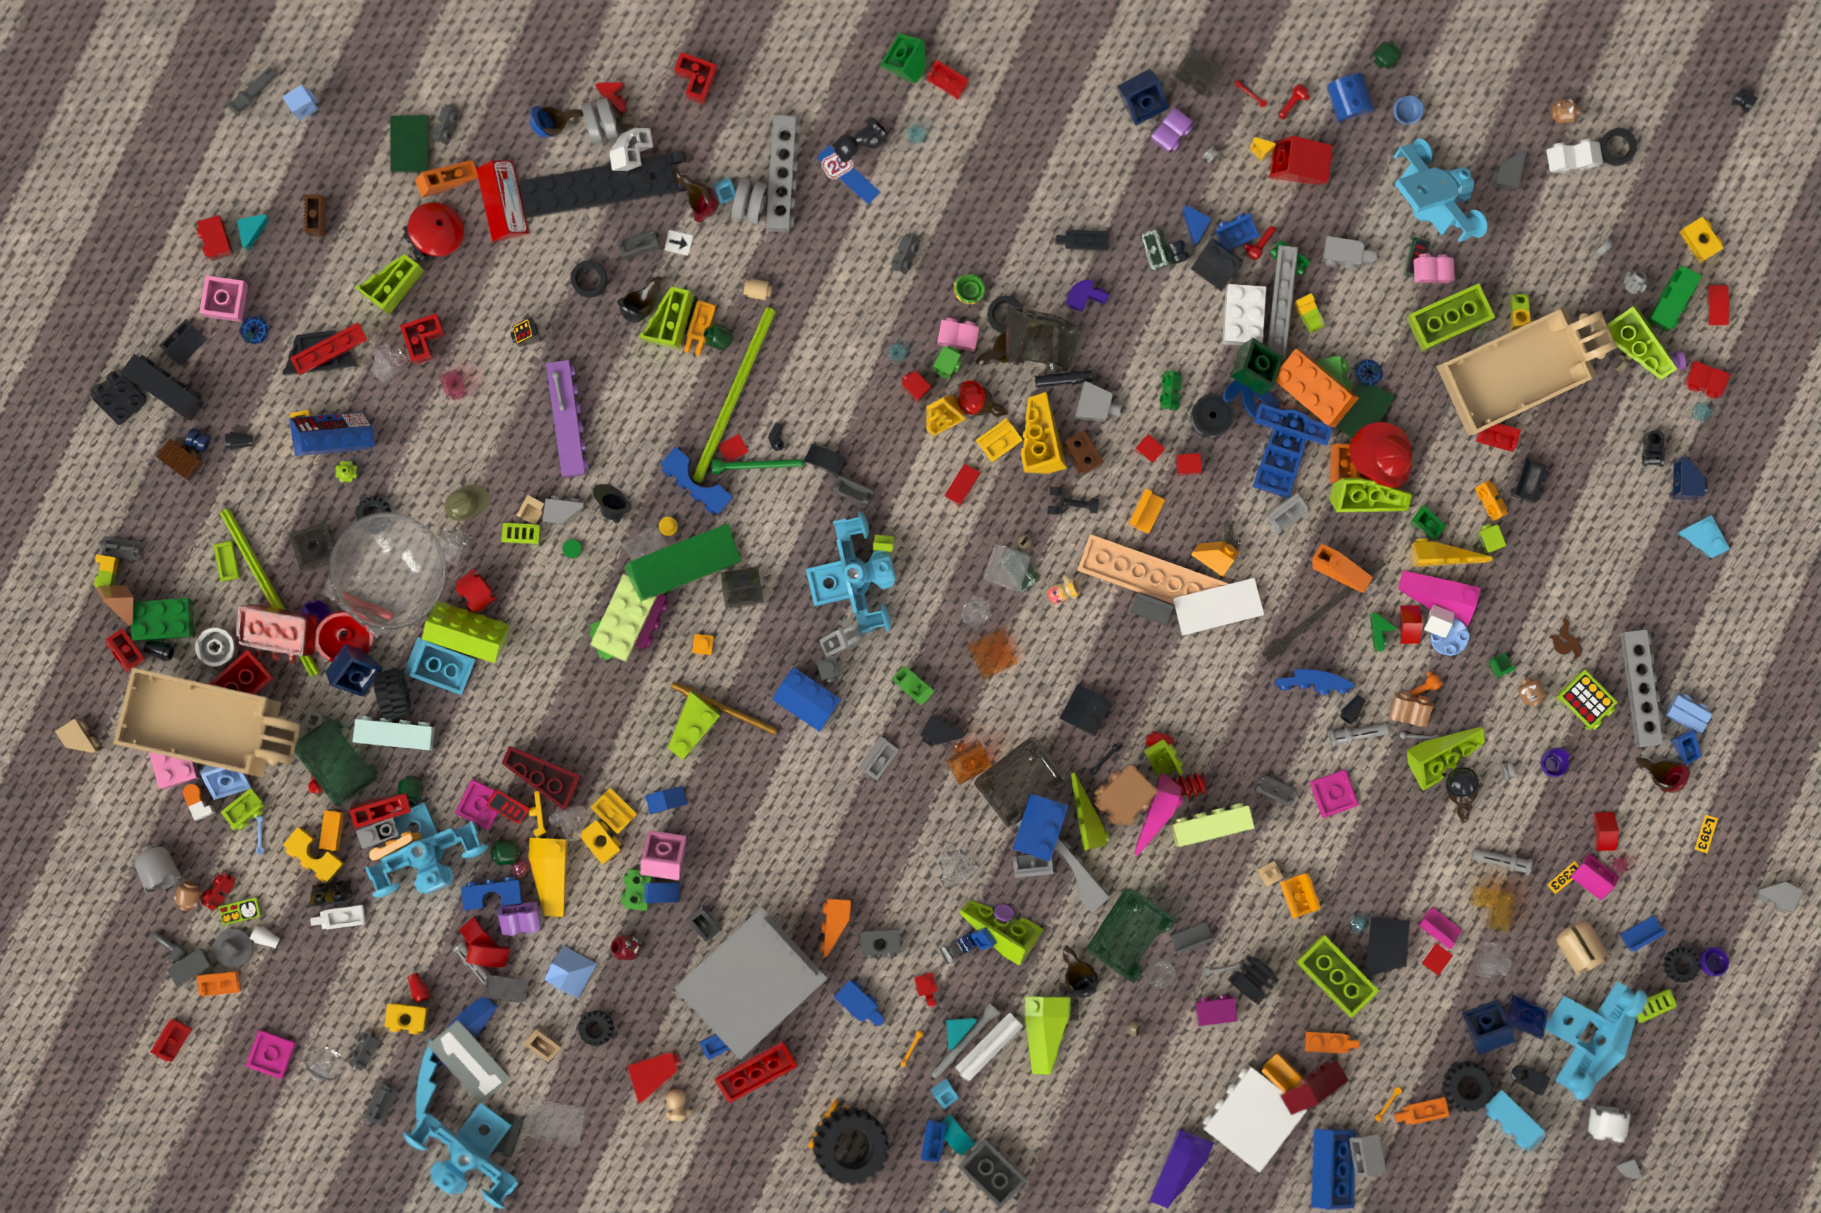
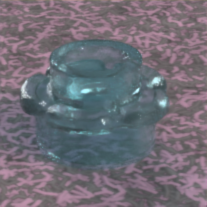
(915, 129)
(896, 357)
(1701, 417)
(1358, 924)

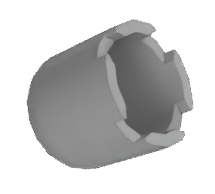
(156, 869)

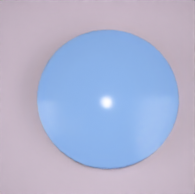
(1454, 641)

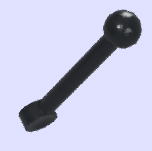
(691, 314)
(1093, 771)

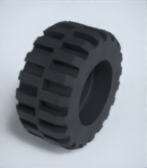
(865, 1166)

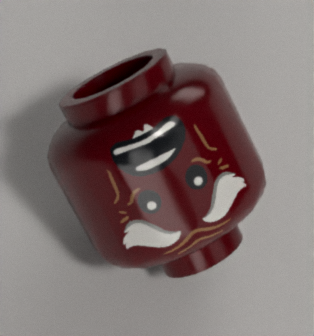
(625, 947)

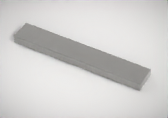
(1282, 299)

